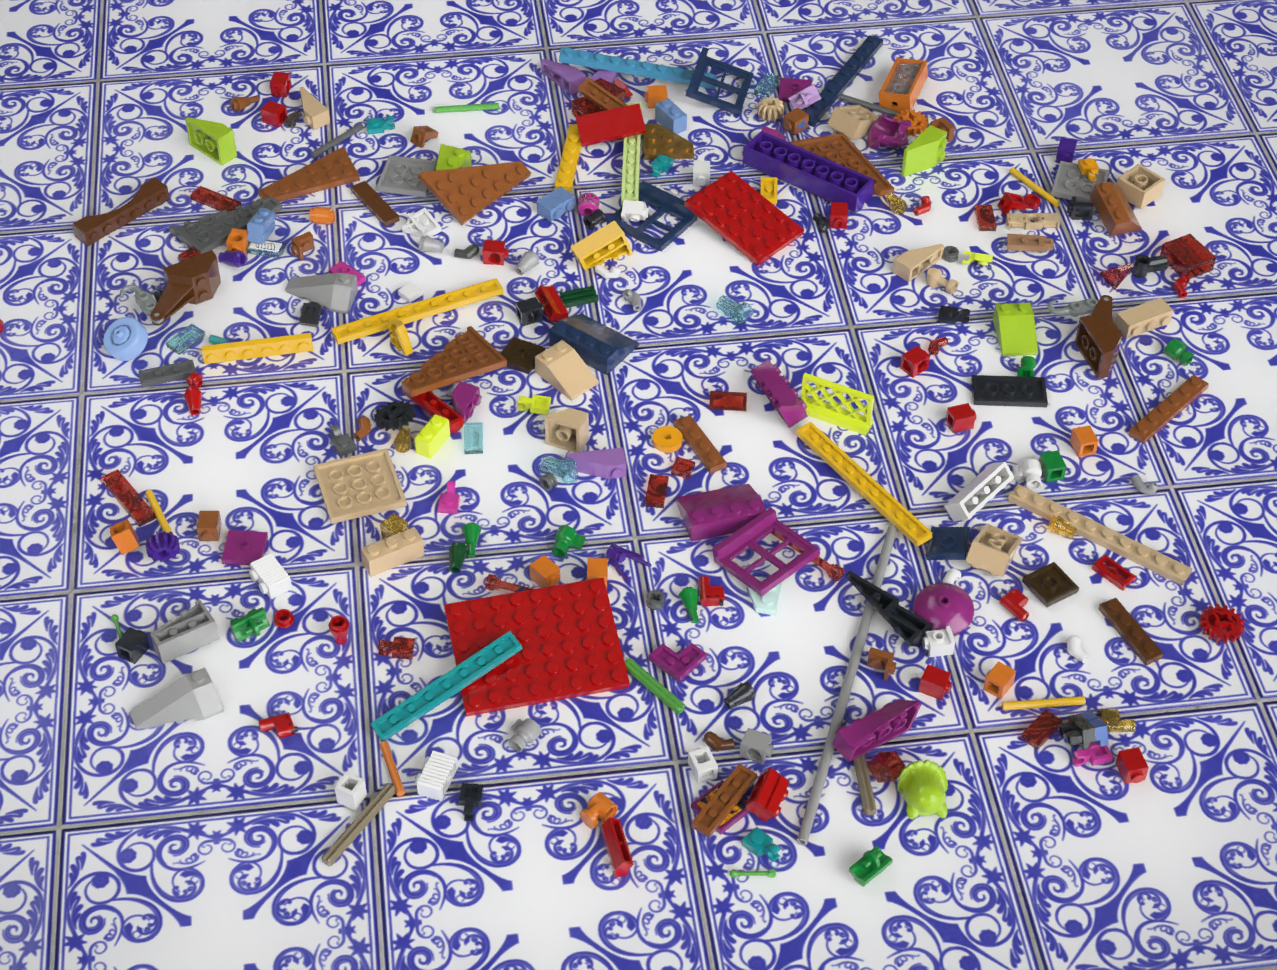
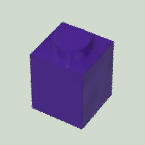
(1066, 150)

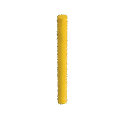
(1034, 186)
(158, 512)
(1042, 703)

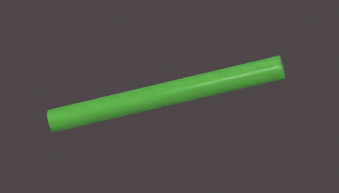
(472, 107)

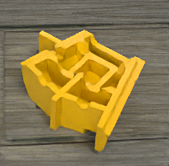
(399, 336)

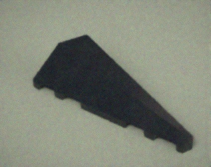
(904, 622)

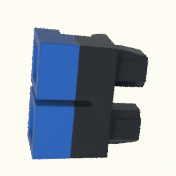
(1084, 729)

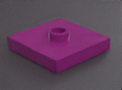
(791, 86)
(244, 547)

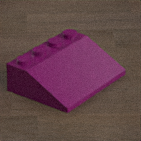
(719, 511)

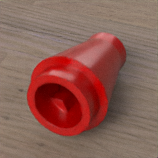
(193, 398)
(339, 628)

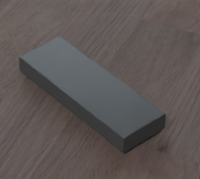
(166, 373)

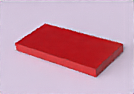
(610, 124)

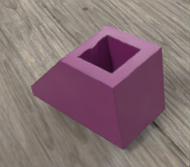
(465, 399)

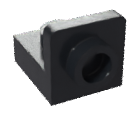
(1080, 210)
(311, 314)

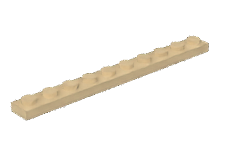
(1102, 535)

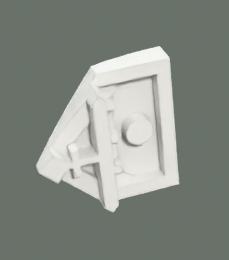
(421, 224)

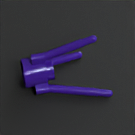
(618, 555)

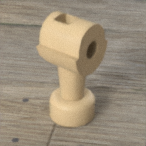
(935, 279)

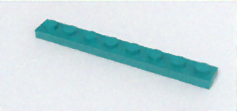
(446, 686)

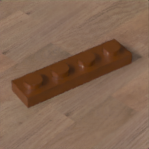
(1130, 631)

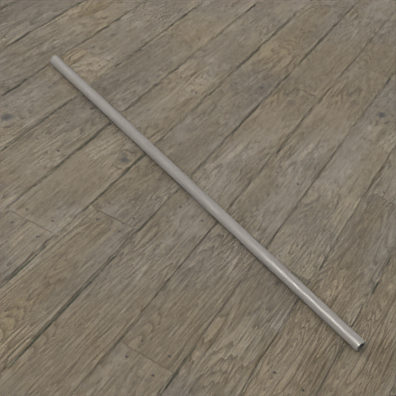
(844, 695)

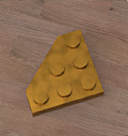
(665, 142)

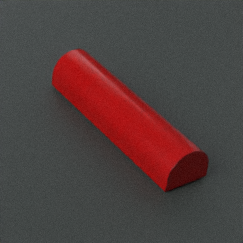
(434, 405)

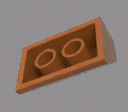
(1114, 209)

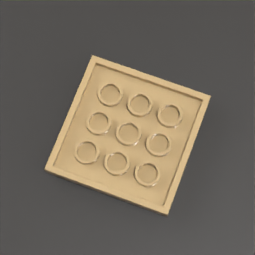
(359, 486)

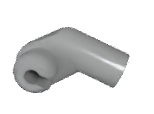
(633, 298)
(1142, 487)

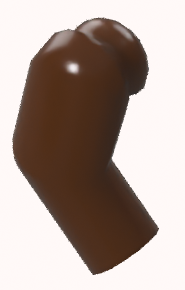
(717, 743)

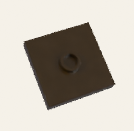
(521, 354)
(1050, 584)

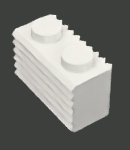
(270, 576)
(437, 775)

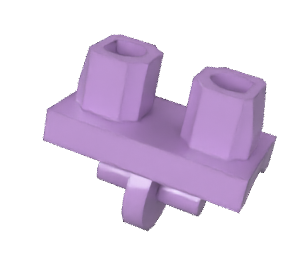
(805, 97)

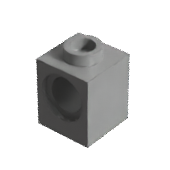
(756, 746)

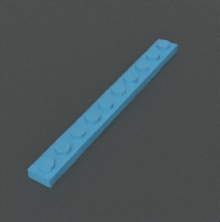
(630, 66)

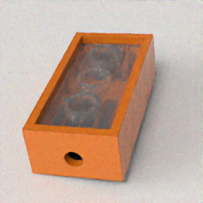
(903, 84)

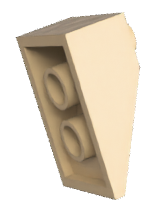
(852, 121)
(565, 370)
(993, 550)

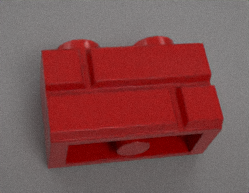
(768, 794)

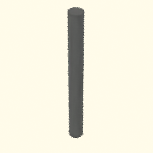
(871, 106)
(337, 140)

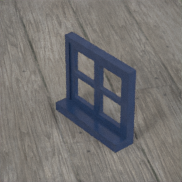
(699, 76)
(666, 204)

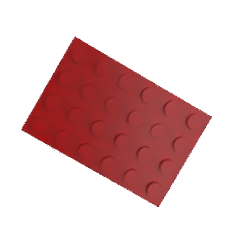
(744, 218)

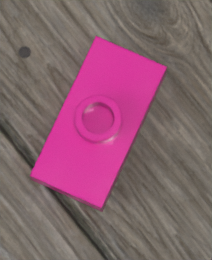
(342, 267)

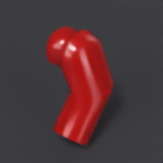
(1180, 285)

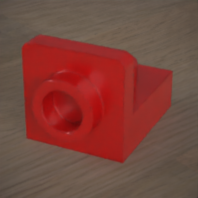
(1012, 201)

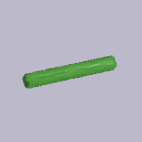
(654, 686)

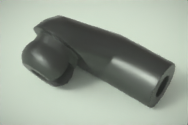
(467, 253)

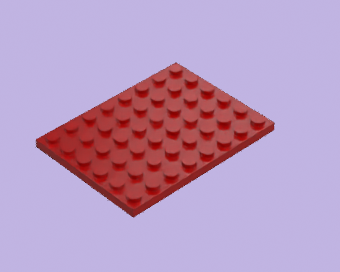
(564, 639)

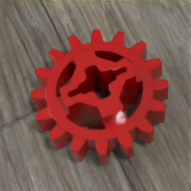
(1221, 624)

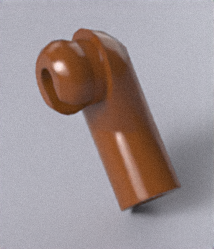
(365, 428)

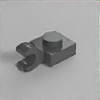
(341, 443)

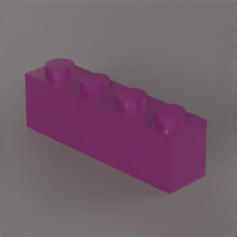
(779, 394)
(875, 728)

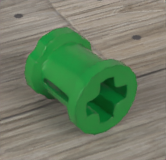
(1028, 363)

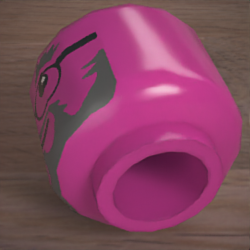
(588, 204)

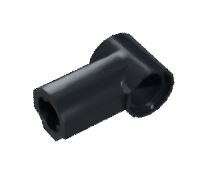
(1145, 264)

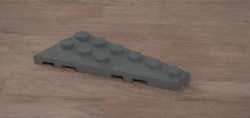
(215, 228)

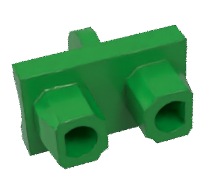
(249, 624)
(870, 865)

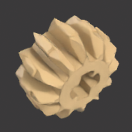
(770, 109)

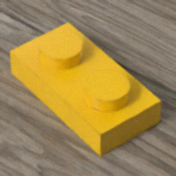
(768, 188)

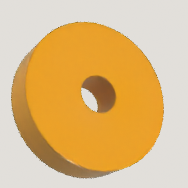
(667, 439)

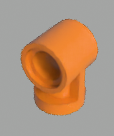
(599, 808)

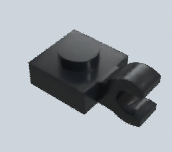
(951, 314)
(470, 797)

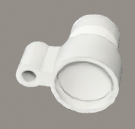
(1030, 471)

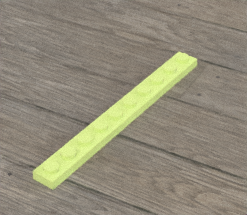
(631, 166)

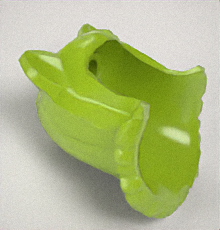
(924, 789)

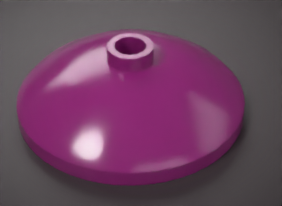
(955, 613)

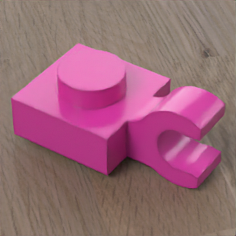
(449, 501)
(1094, 754)

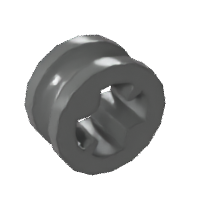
(950, 254)
(548, 481)
(656, 595)

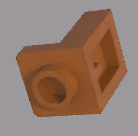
(945, 125)
(421, 134)
(302, 244)
(882, 660)

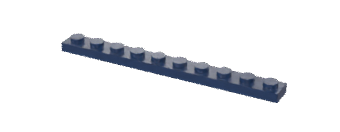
(843, 79)

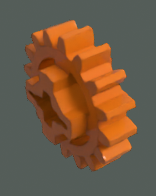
(918, 121)

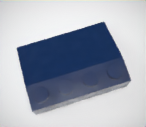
(594, 342)

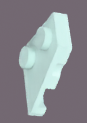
(768, 602)

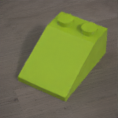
(212, 139)
(924, 151)
(1015, 329)

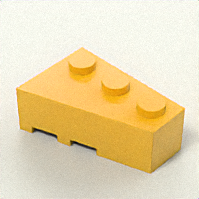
(601, 246)

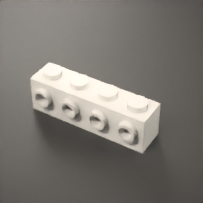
(979, 492)

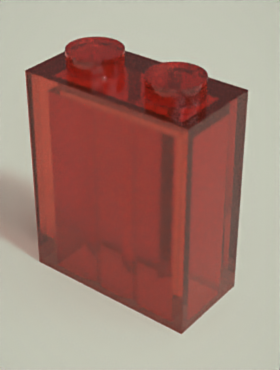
(1188, 256)

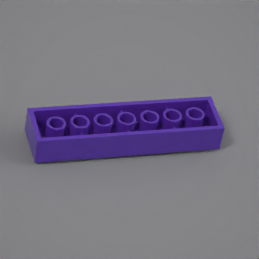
(807, 171)

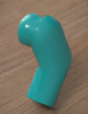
(217, 340)

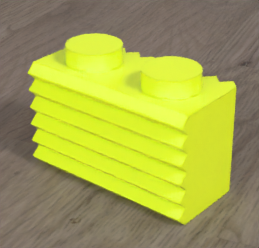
(432, 436)

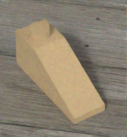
(314, 112)
(916, 261)

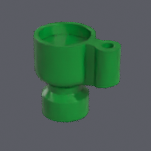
(1177, 350)
(565, 538)

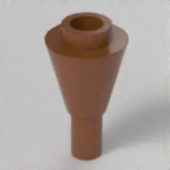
(239, 103)

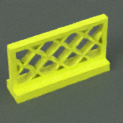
(833, 412)

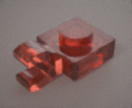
(401, 648)

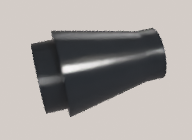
(741, 694)

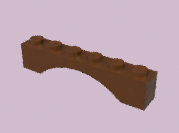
(95, 227)

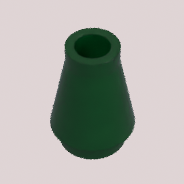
(457, 555)

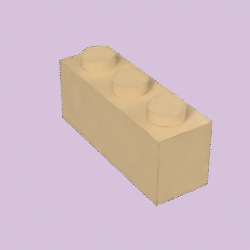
(1143, 318)
(392, 551)

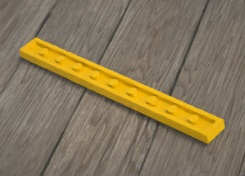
(417, 310)
(864, 484)

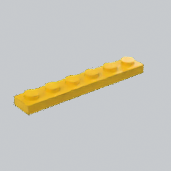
(569, 159)
(257, 348)

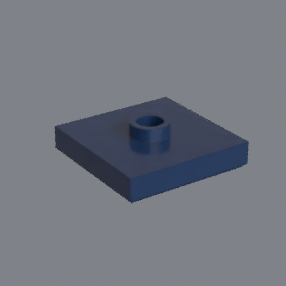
(948, 543)

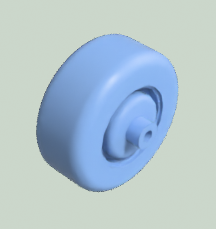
(125, 338)

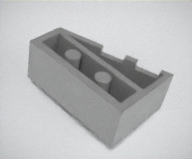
(185, 634)

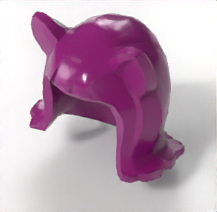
(888, 133)

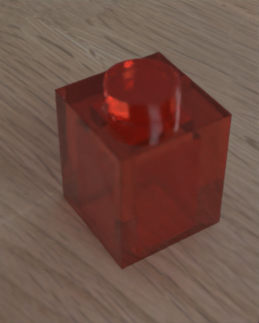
(886, 766)

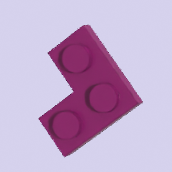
(679, 664)

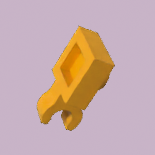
(1089, 167)

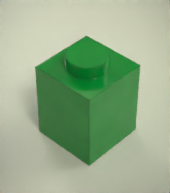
(1052, 466)

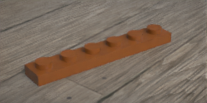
(1168, 409)

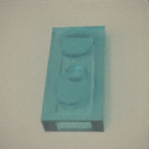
(767, 85)

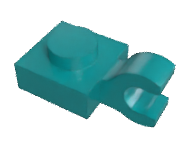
(378, 125)
(661, 164)
(759, 842)

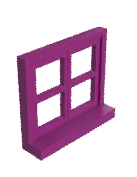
(748, 537)

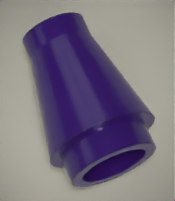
(232, 258)

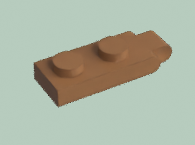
(1030, 243)

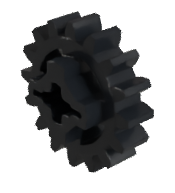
(394, 415)

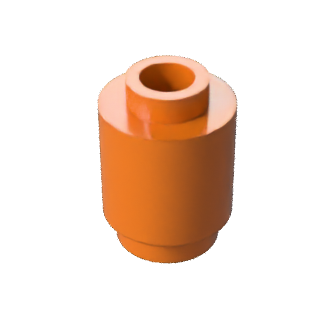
(322, 215)

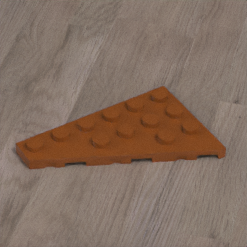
(844, 152)
(473, 189)
(460, 360)

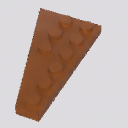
(322, 174)

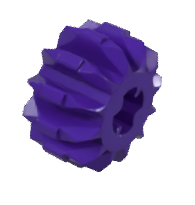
(162, 546)

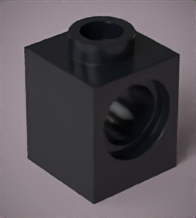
(529, 311)

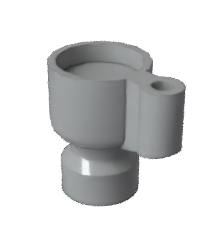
(525, 731)

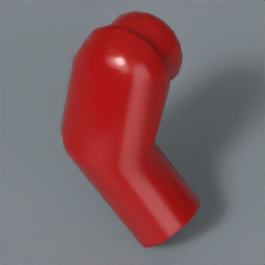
(925, 206)

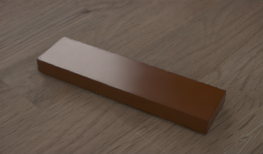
(375, 203)

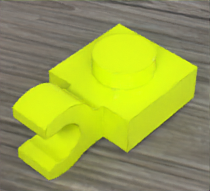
(983, 259)
(536, 404)

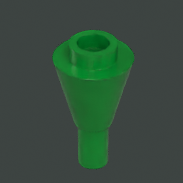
(471, 534)
(689, 598)

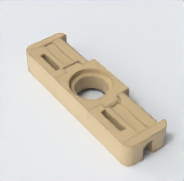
(1022, 220)

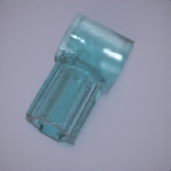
(737, 311)
(562, 468)

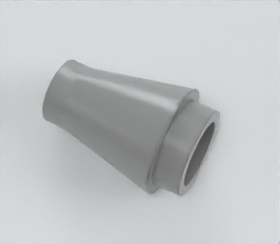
(429, 244)
(527, 262)

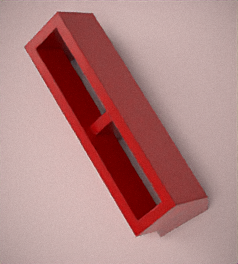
(551, 303)
(616, 847)

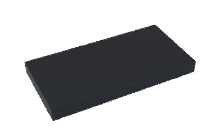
(1009, 391)

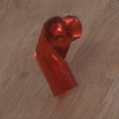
(934, 345)

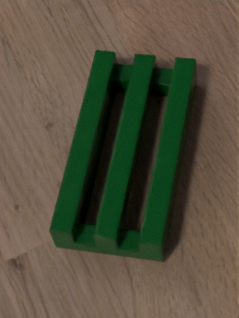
(579, 296)

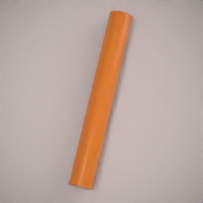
(392, 768)

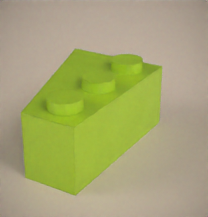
(453, 158)

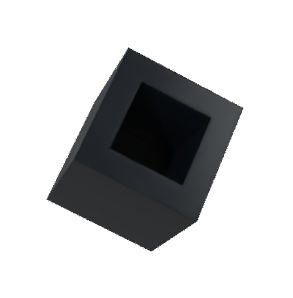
(132, 645)

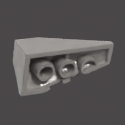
(332, 290)
(185, 699)

